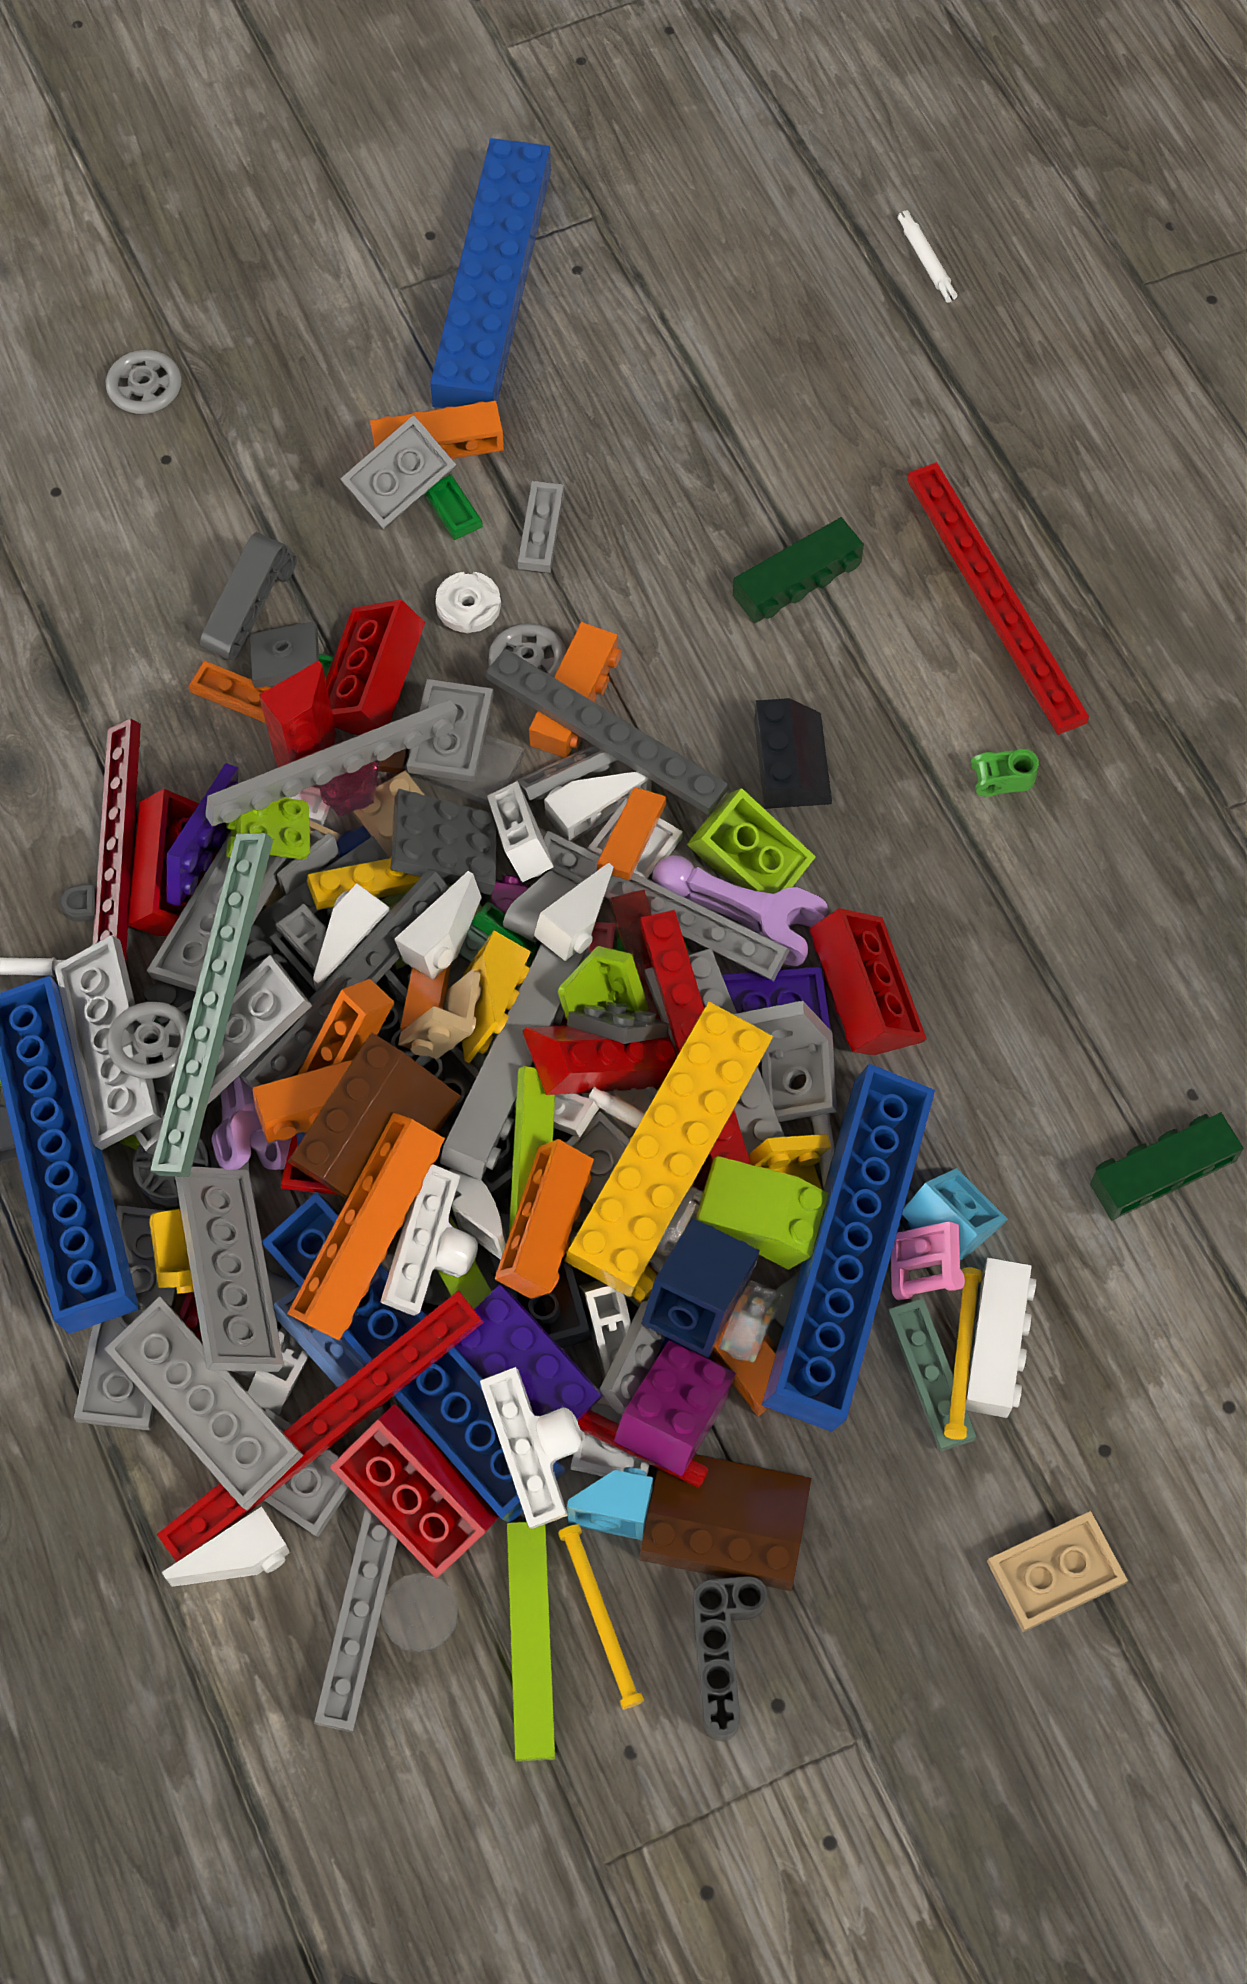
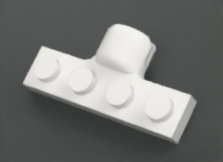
(428, 1244)
(531, 1445)

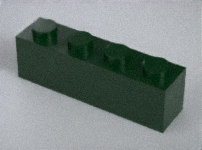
(798, 570)
(1165, 1165)

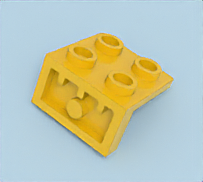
(792, 1155)

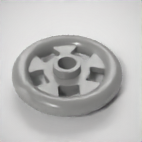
(150, 403)
(545, 639)
(145, 1014)

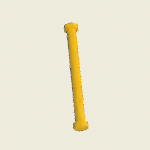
(955, 1428)
(600, 1615)

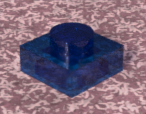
(352, 839)

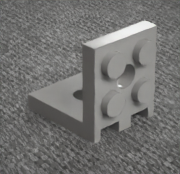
(798, 1047)

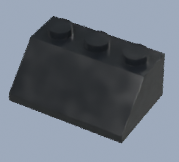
(791, 754)
(559, 1311)

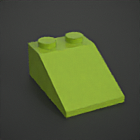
(750, 846)
(763, 1209)

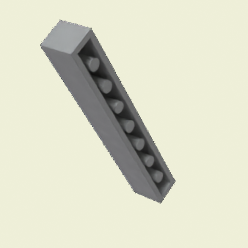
(493, 1096)

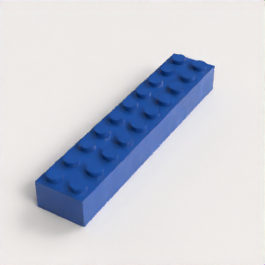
(491, 274)
(59, 1164)
(845, 1275)
(443, 1397)

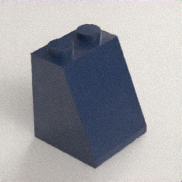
(699, 1287)

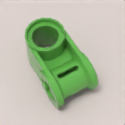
(1002, 772)

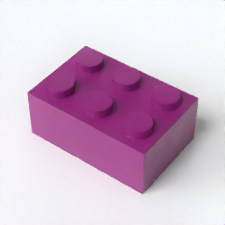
(674, 1407)

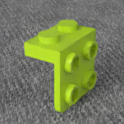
(283, 821)
(603, 978)

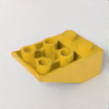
(500, 969)

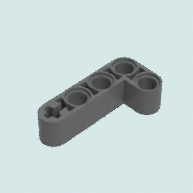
(246, 593)
(723, 1658)

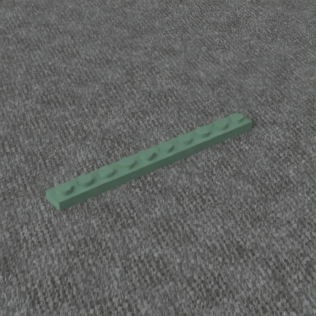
(212, 1006)

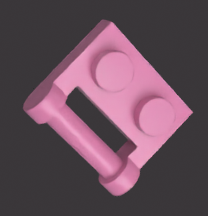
(923, 1249)

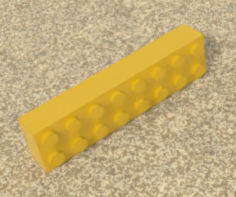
(668, 1149)

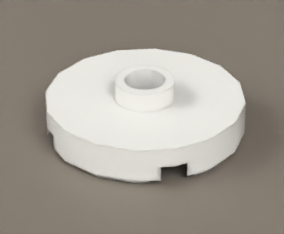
(464, 589)

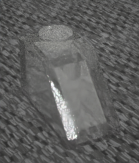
(751, 1321)

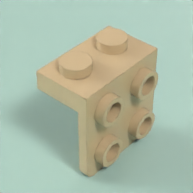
(444, 1028)

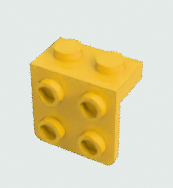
(170, 1251)

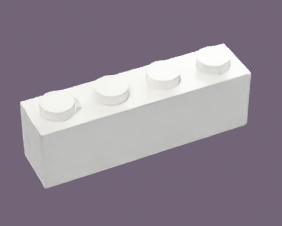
(998, 1337)

